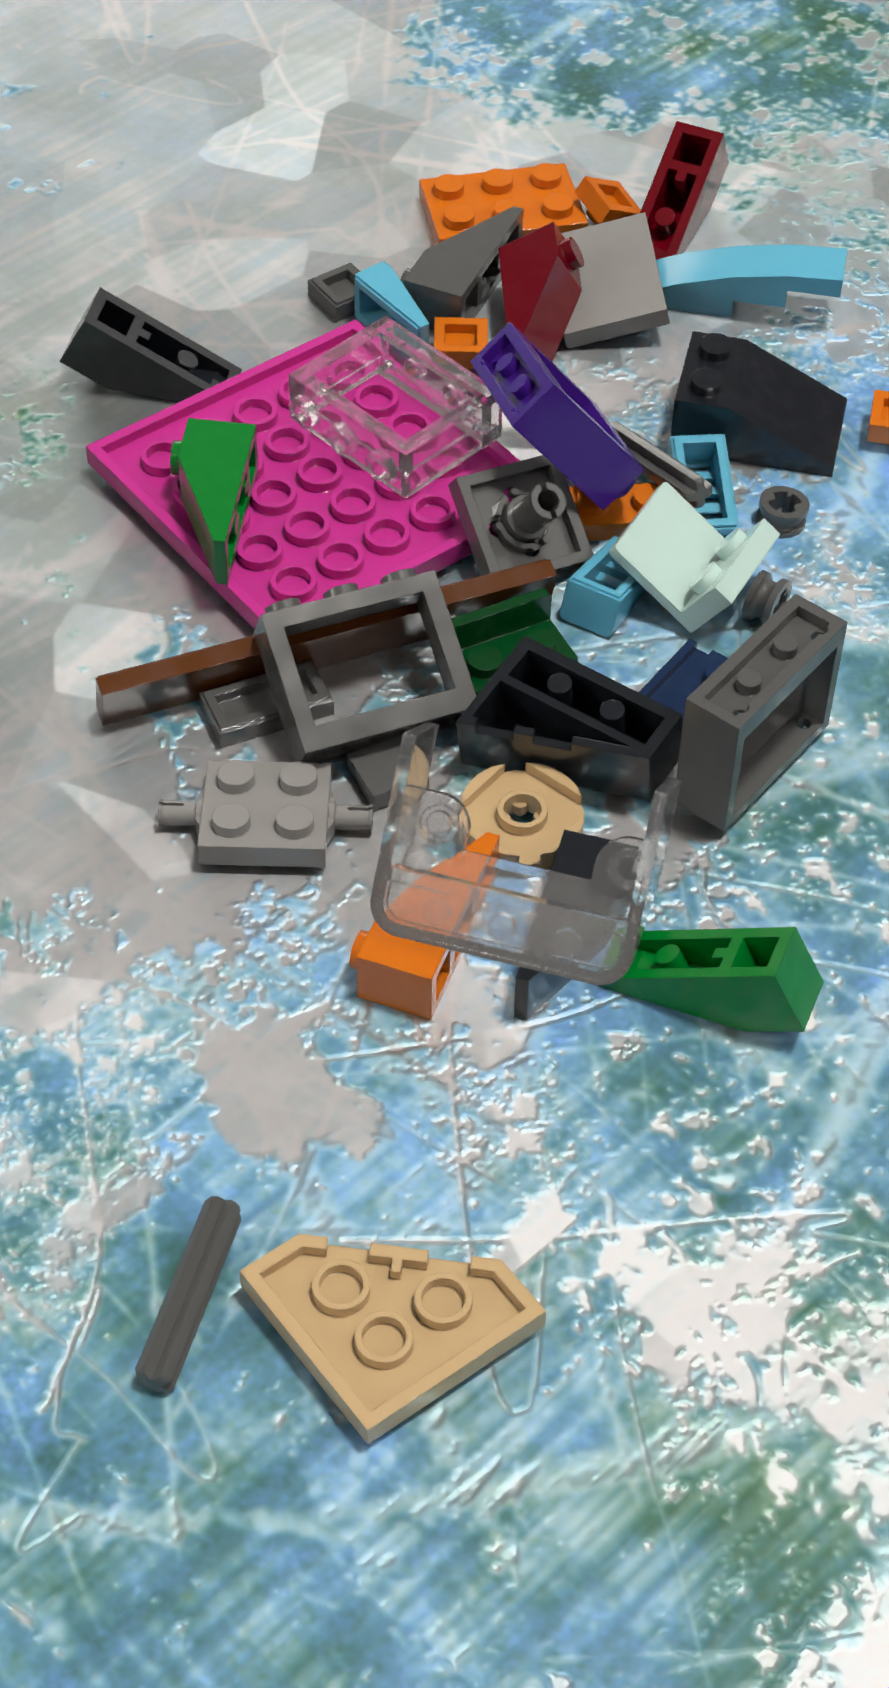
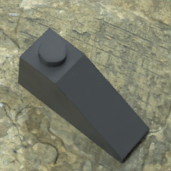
(463, 270)

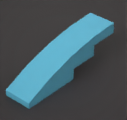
(749, 274)

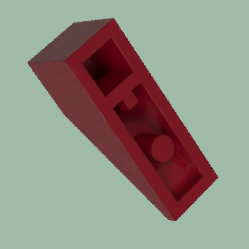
(684, 187)
(541, 285)

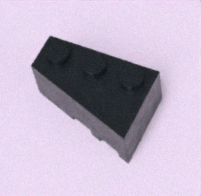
(572, 720)

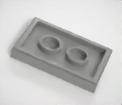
(617, 282)

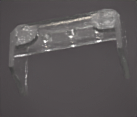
(504, 909)

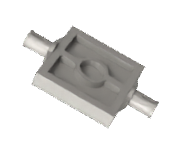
(265, 814)

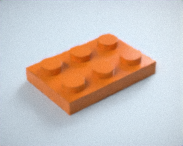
(464, 200)

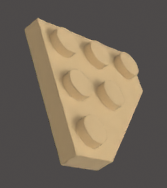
(389, 1322)

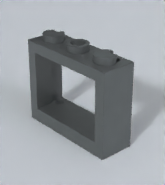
(347, 603)
(753, 709)

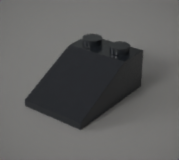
(759, 403)

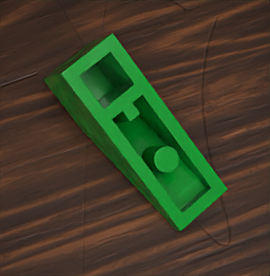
(216, 483)
(727, 976)

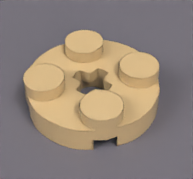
(537, 790)

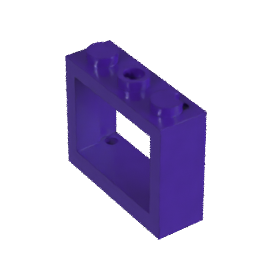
(556, 417)

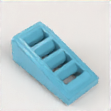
(382, 294)
(710, 452)
(600, 594)

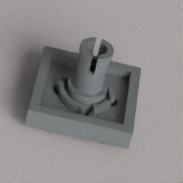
(536, 520)

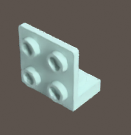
(686, 559)

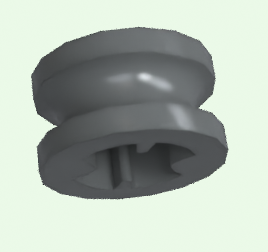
(789, 500)
(765, 597)

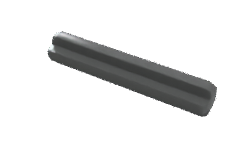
(662, 468)
(188, 1295)

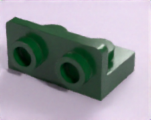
(495, 631)

